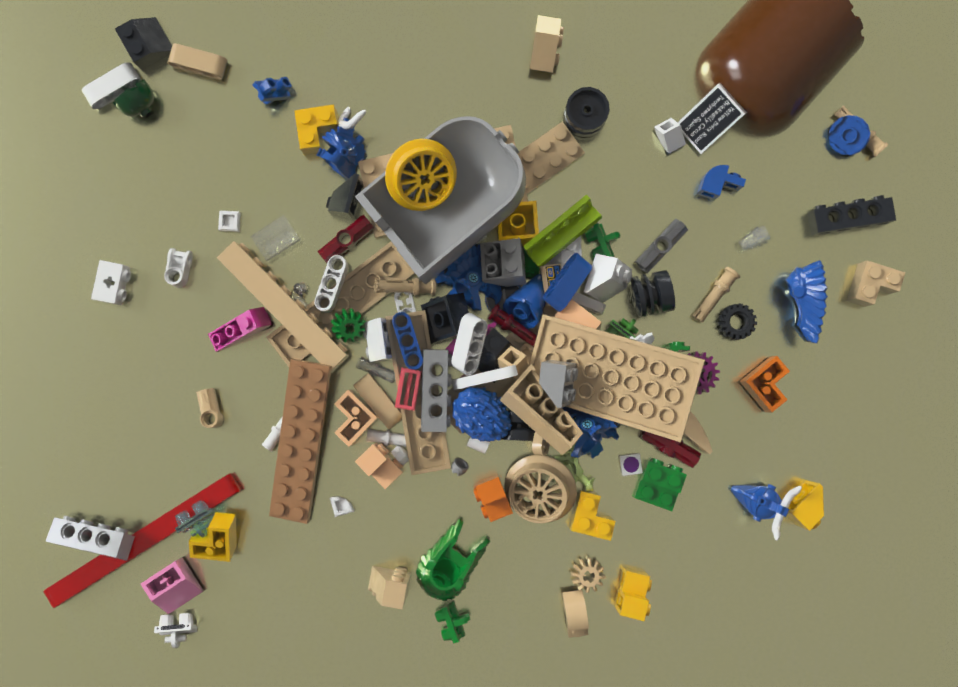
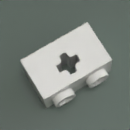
(108, 273)

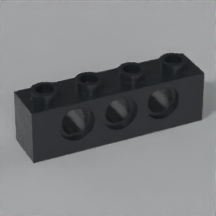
(882, 210)

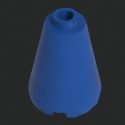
(527, 302)

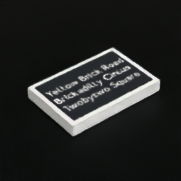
(711, 118)

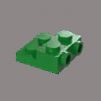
(660, 484)

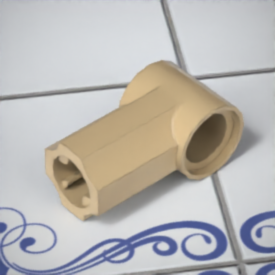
(208, 406)

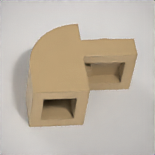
(520, 358)
(575, 613)

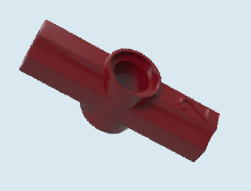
(356, 230)
(673, 448)

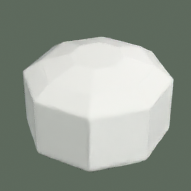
(400, 454)

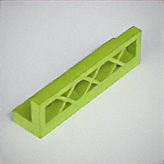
(562, 232)

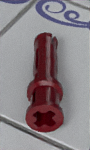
(506, 324)

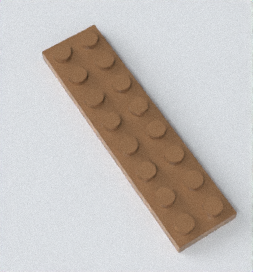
(300, 440)

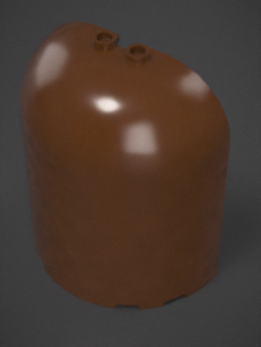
(779, 58)

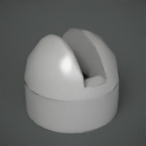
(459, 466)

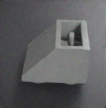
(503, 262)
(558, 381)

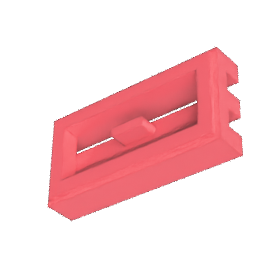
(400, 385)

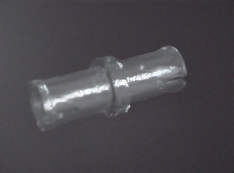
(376, 369)

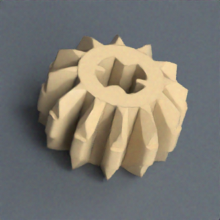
(592, 568)

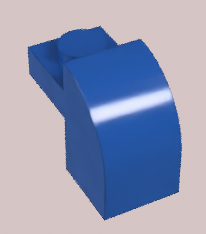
(716, 178)

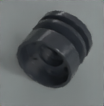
(648, 294)

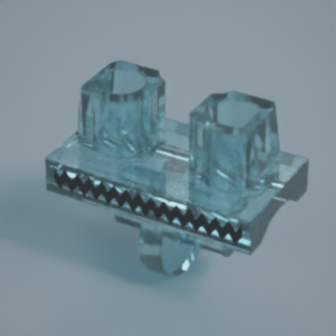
(186, 523)

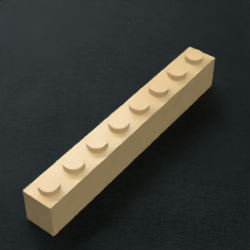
(283, 306)

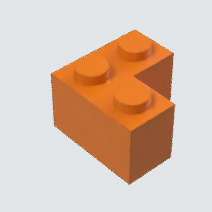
(761, 383)
(493, 498)

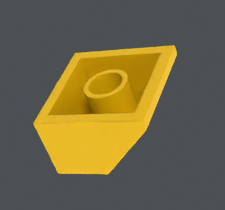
(807, 506)

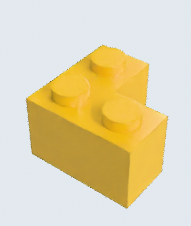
(312, 123)
(585, 517)
(220, 539)
(631, 595)

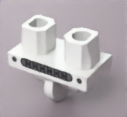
(167, 628)

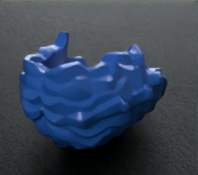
(481, 414)

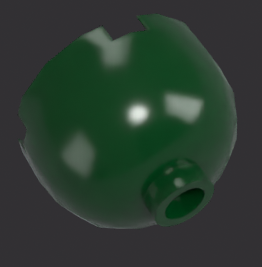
(135, 100)

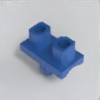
(272, 90)

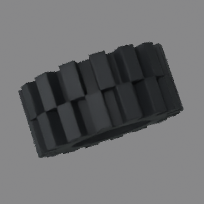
(749, 321)

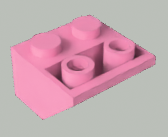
(172, 586)

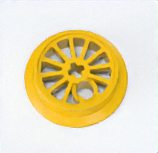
(403, 156)

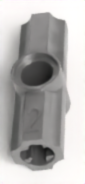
(669, 237)

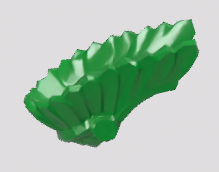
(444, 569)

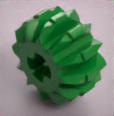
(354, 319)

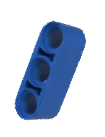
(567, 282)
(414, 347)

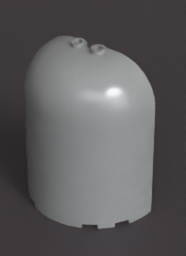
(485, 193)

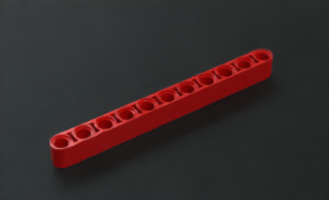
(144, 540)

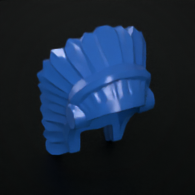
(808, 290)

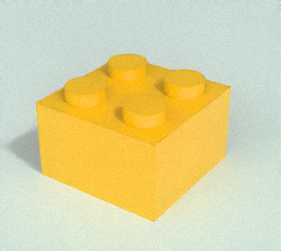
(521, 223)

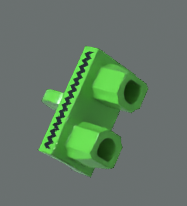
(616, 328)

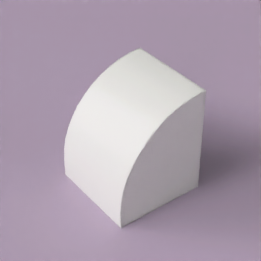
(670, 135)

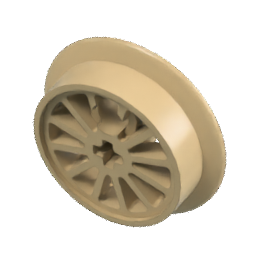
(555, 470)

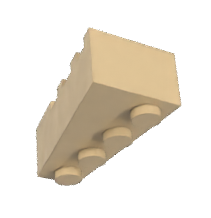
(539, 412)

